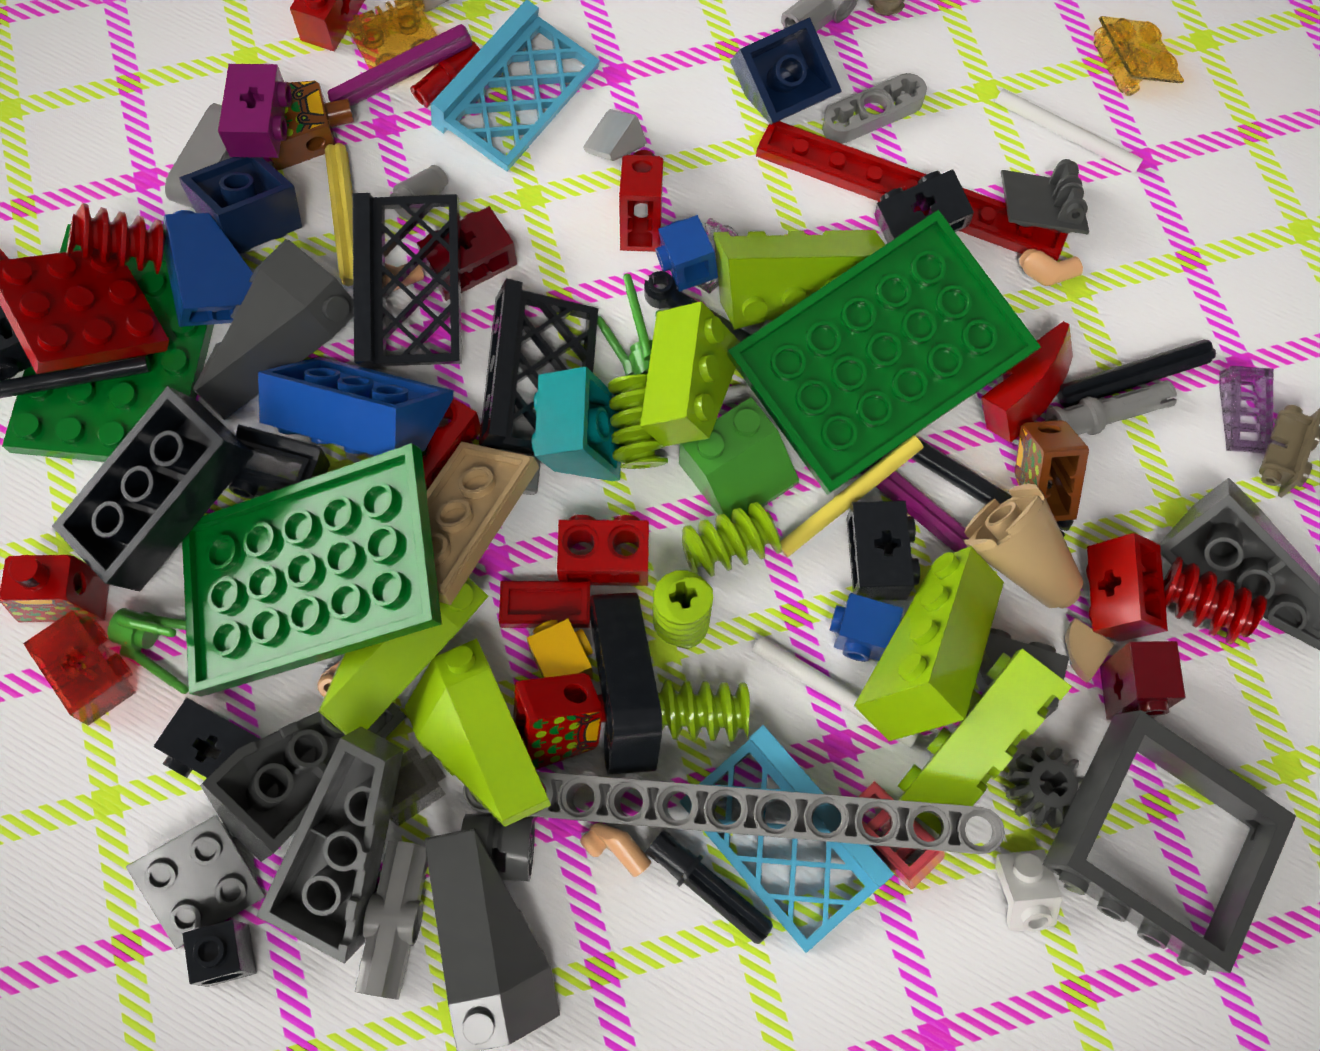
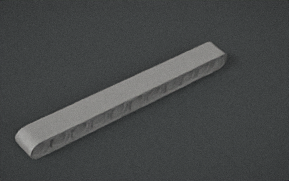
(704, 798)

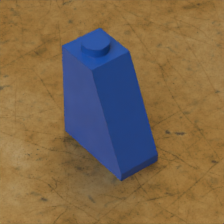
(203, 269)

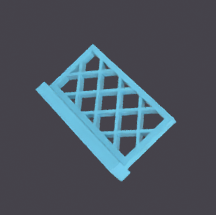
(484, 72)
(826, 819)

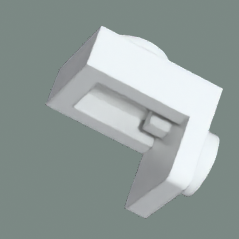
(1029, 890)

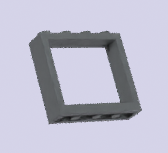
(1251, 873)

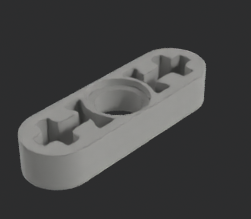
(883, 94)

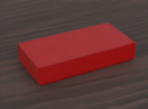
(536, 602)

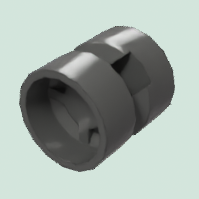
(508, 846)

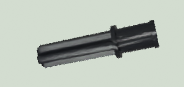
(706, 884)

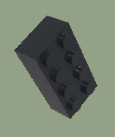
(152, 490)

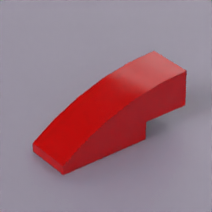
(1029, 385)

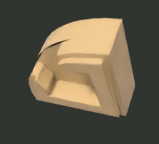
(1086, 649)

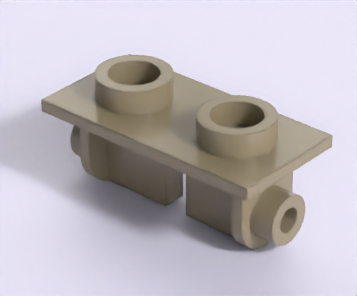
(1290, 464)

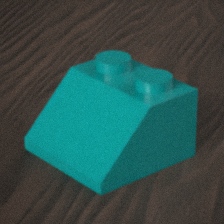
(575, 425)

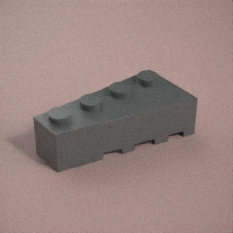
(337, 848)

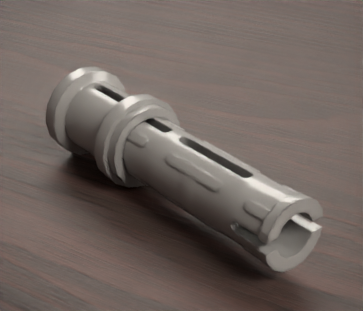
(1093, 415)

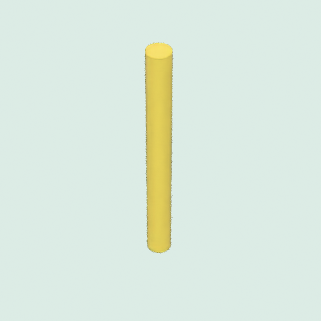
(852, 493)

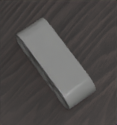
(200, 151)

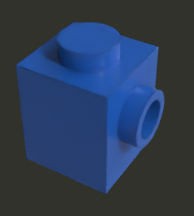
(687, 253)
(864, 627)

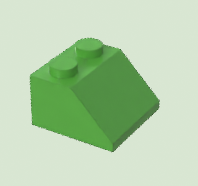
(739, 461)

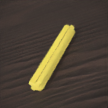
(342, 208)

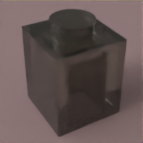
(416, 786)

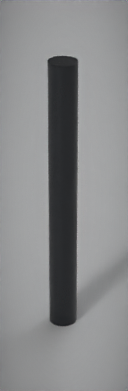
(74, 376)

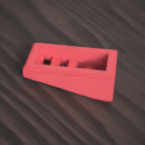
(895, 860)

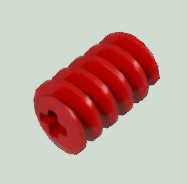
(116, 238)
(1212, 601)

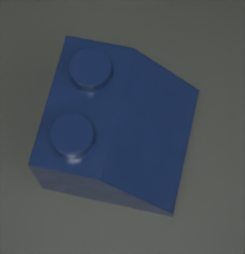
(785, 72)
(245, 200)

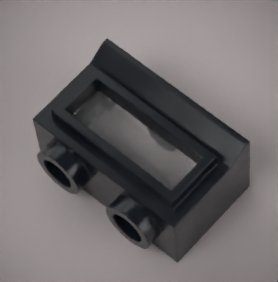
(275, 463)

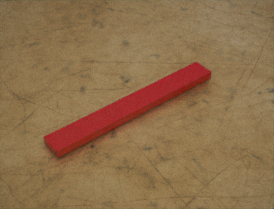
(876, 176)

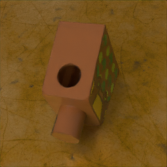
(310, 124)
(1056, 455)

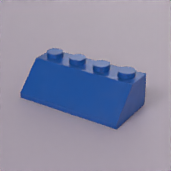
(350, 405)

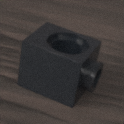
(219, 953)

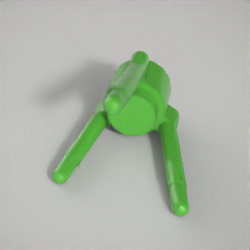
(640, 352)
(141, 630)

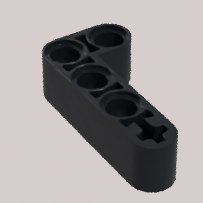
(626, 684)

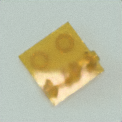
(391, 31)
(1134, 53)

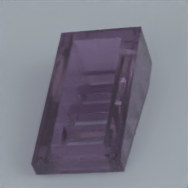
(1262, 396)

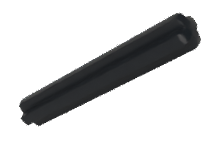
(1137, 373)

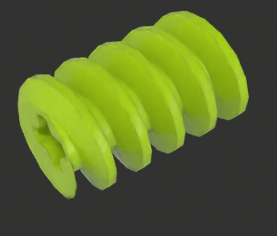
(637, 444)
(730, 539)
(682, 608)
(705, 709)

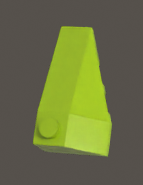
(376, 675)
(471, 731)

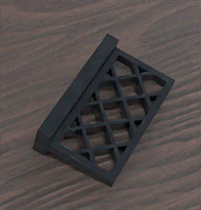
(370, 287)
(506, 358)

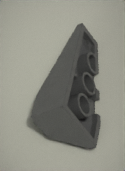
(1241, 544)

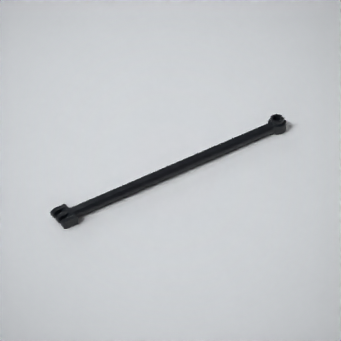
(928, 457)

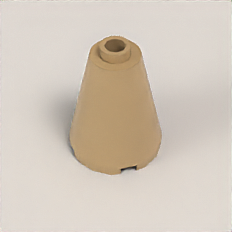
(1027, 546)

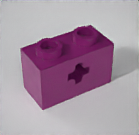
(254, 110)

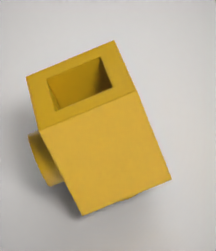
(560, 649)

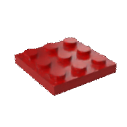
(77, 311)

